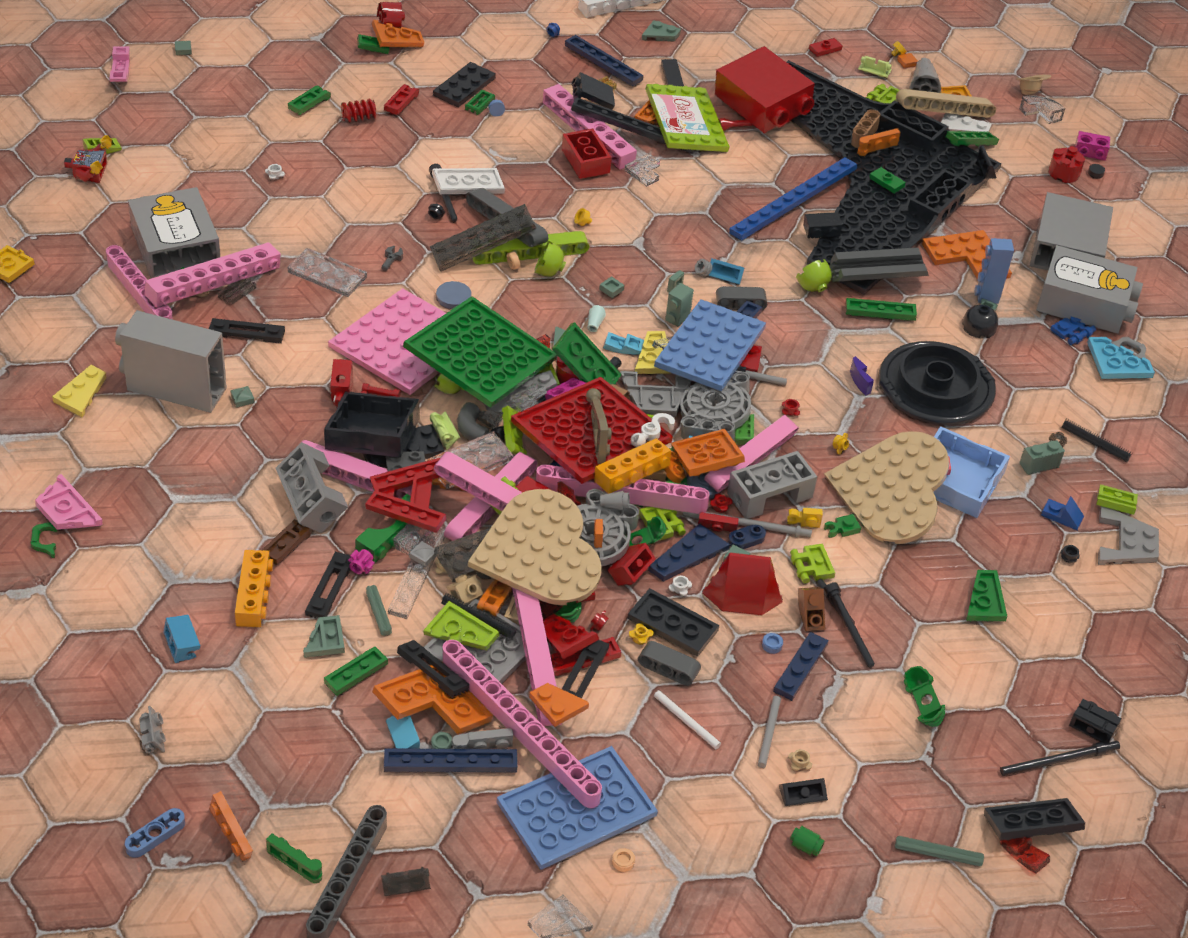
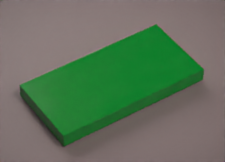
(584, 357)

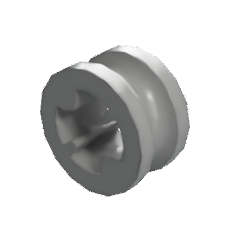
(699, 267)

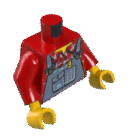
(90, 164)

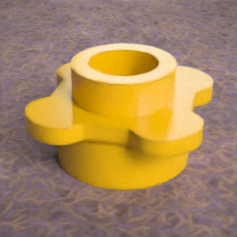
(841, 443)
(640, 634)

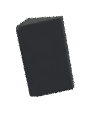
(985, 164)
(803, 791)

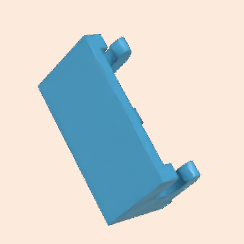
(181, 637)

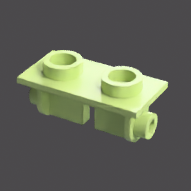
(881, 69)
(444, 429)

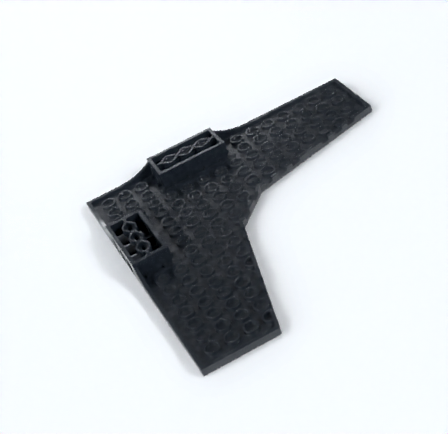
(872, 217)

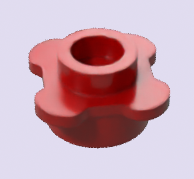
(790, 407)
(720, 503)
(599, 621)

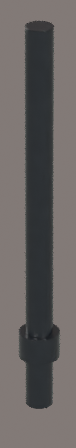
(1096, 749)

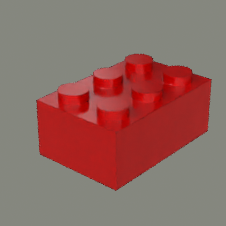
(586, 153)

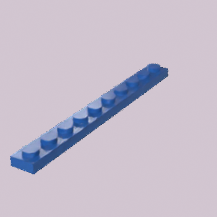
(792, 199)

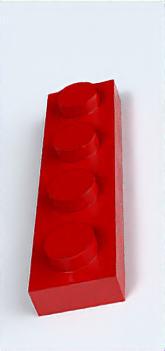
(563, 666)

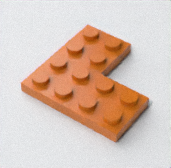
(958, 248)
(419, 692)

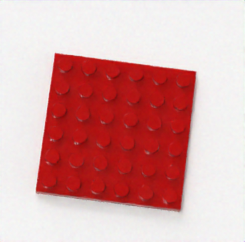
(565, 427)

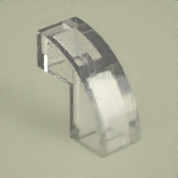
(1047, 108)

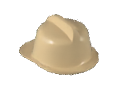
(1032, 84)

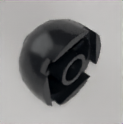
(980, 321)

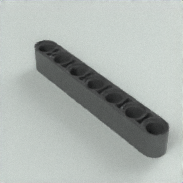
(492, 206)
(348, 864)

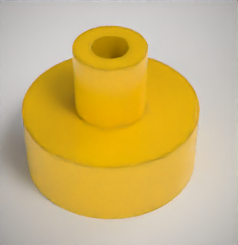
(898, 49)
(582, 217)

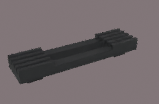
(271, 332)
(319, 606)
(595, 652)
(414, 653)

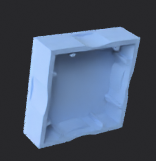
(973, 473)

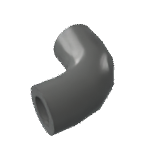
(467, 422)

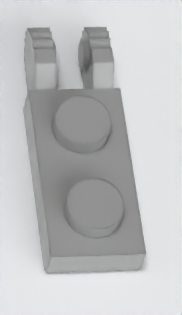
(484, 739)

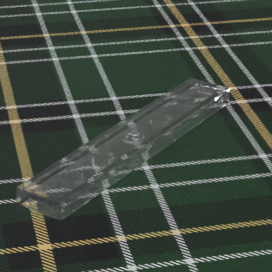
(413, 581)

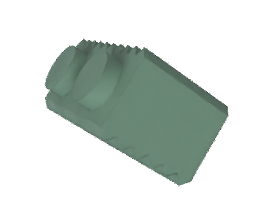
(679, 304)
(1042, 457)

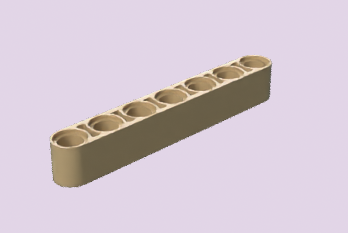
(945, 103)

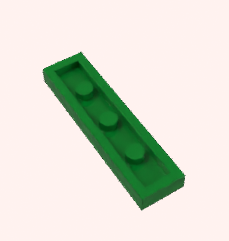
(972, 138)
(880, 309)

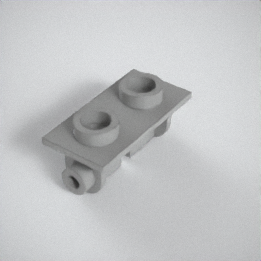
(152, 723)

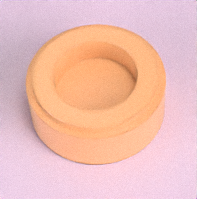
(513, 260)
(623, 860)

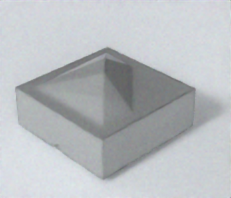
(422, 554)

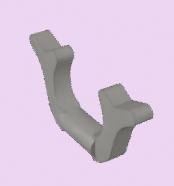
(1128, 341)

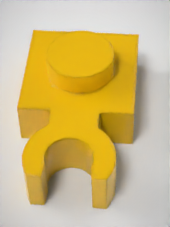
(807, 517)

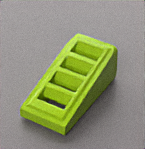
(91, 143)

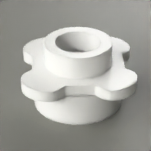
(275, 171)
(680, 585)

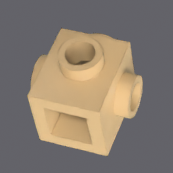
(465, 588)

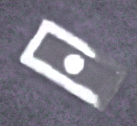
(410, 537)

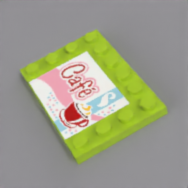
(687, 118)

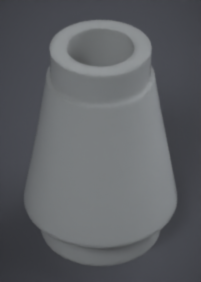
(615, 500)

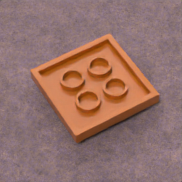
(707, 452)

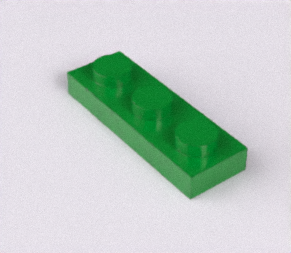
(355, 670)

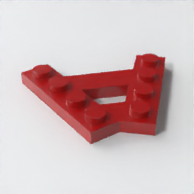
(417, 510)

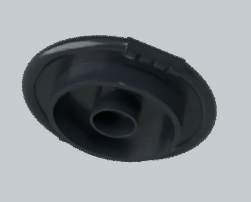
(937, 383)

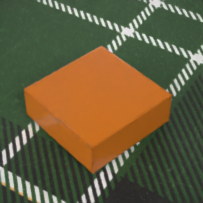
(907, 60)
(598, 533)

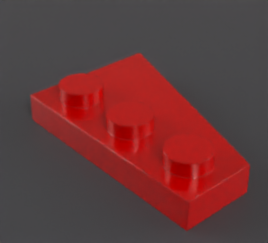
(565, 637)

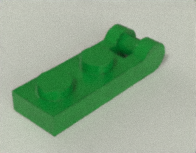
(308, 99)
(294, 859)

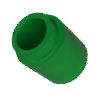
(807, 841)

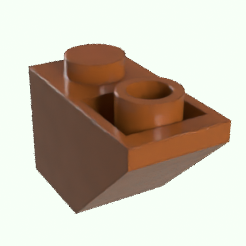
(812, 608)

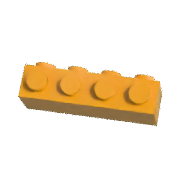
(632, 466)
(252, 588)

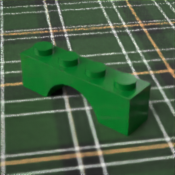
(380, 541)

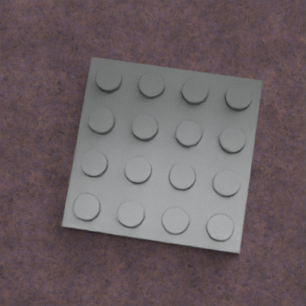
(502, 656)

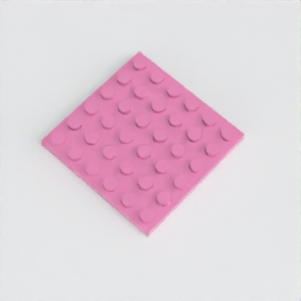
(379, 337)

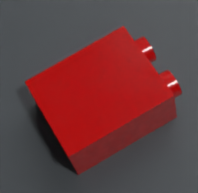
(764, 89)

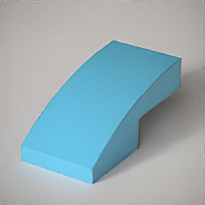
(628, 345)

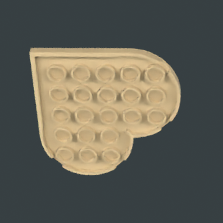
(894, 486)
(540, 549)

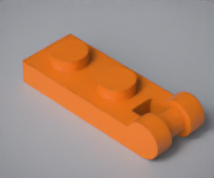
(878, 141)
(494, 597)

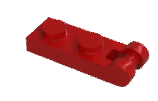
(401, 99)

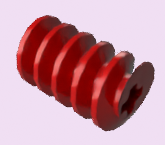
(358, 109)

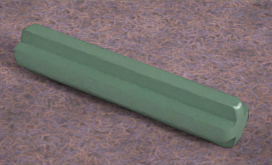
(378, 610)

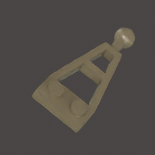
(600, 428)

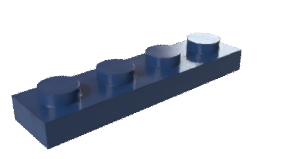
(800, 666)

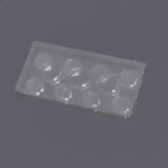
(327, 272)
(483, 452)

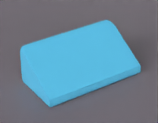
(403, 732)

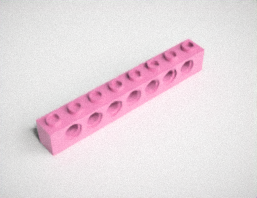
(561, 101)
(212, 274)

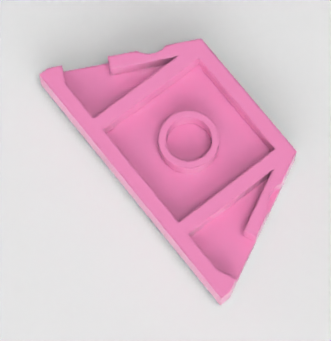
(66, 507)

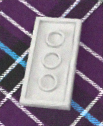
(467, 180)

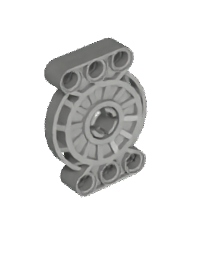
(711, 410)
(615, 526)

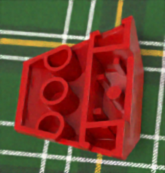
(744, 585)

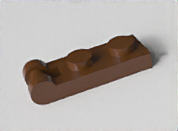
(287, 541)

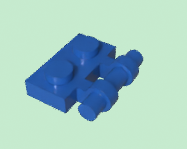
(1068, 327)

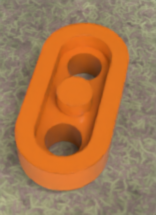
(675, 471)

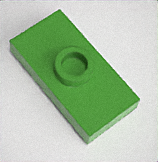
(745, 432)

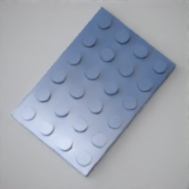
(710, 345)
(558, 825)

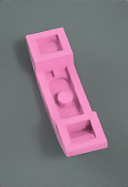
(120, 64)

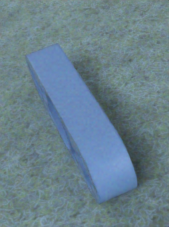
(158, 823)

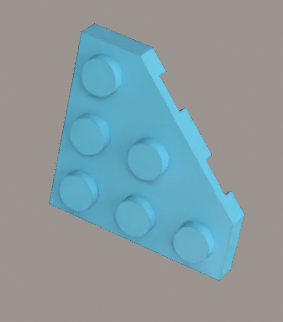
(1116, 361)

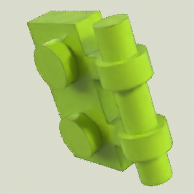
(883, 94)
(674, 524)
(818, 562)

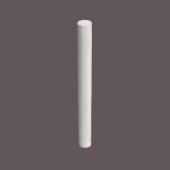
(687, 719)

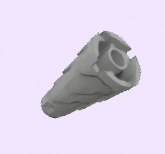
(925, 77)

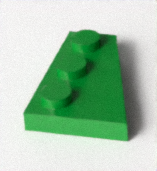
(987, 598)

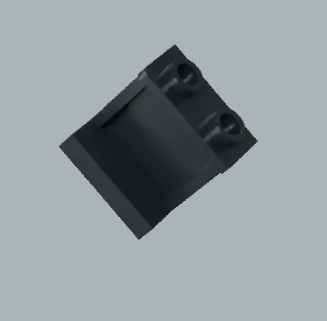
(593, 90)

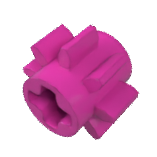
(361, 561)

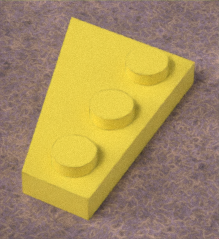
(649, 354)
(80, 390)

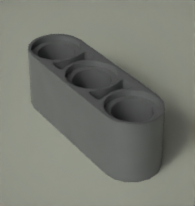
(735, 297)
(669, 663)

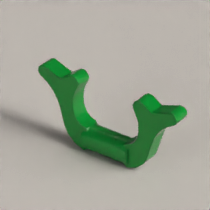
(36, 531)

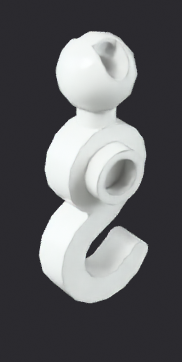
(652, 429)

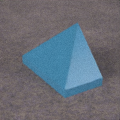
(726, 271)

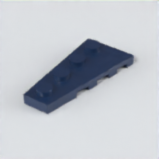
(688, 552)

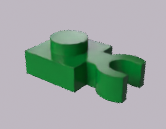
(845, 525)

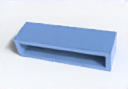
(994, 270)

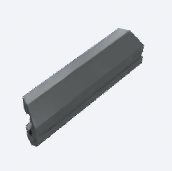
(877, 264)

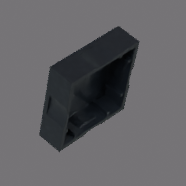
(372, 424)

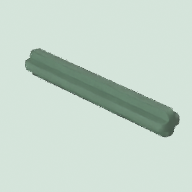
(939, 850)

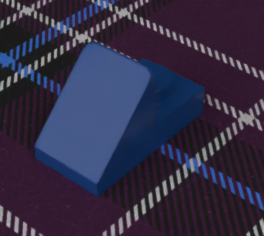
(1067, 514)

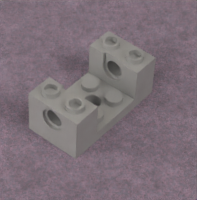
(753, 484)
(311, 500)

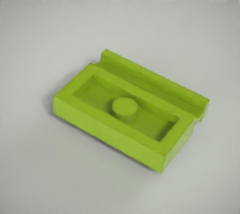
(1117, 499)

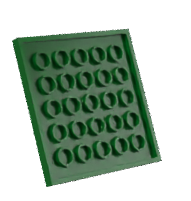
(480, 351)

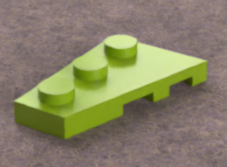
(459, 625)

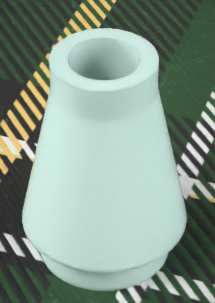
(595, 317)

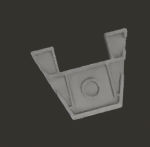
(652, 398)
(1136, 539)

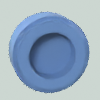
(496, 108)
(772, 643)

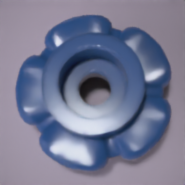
(553, 29)

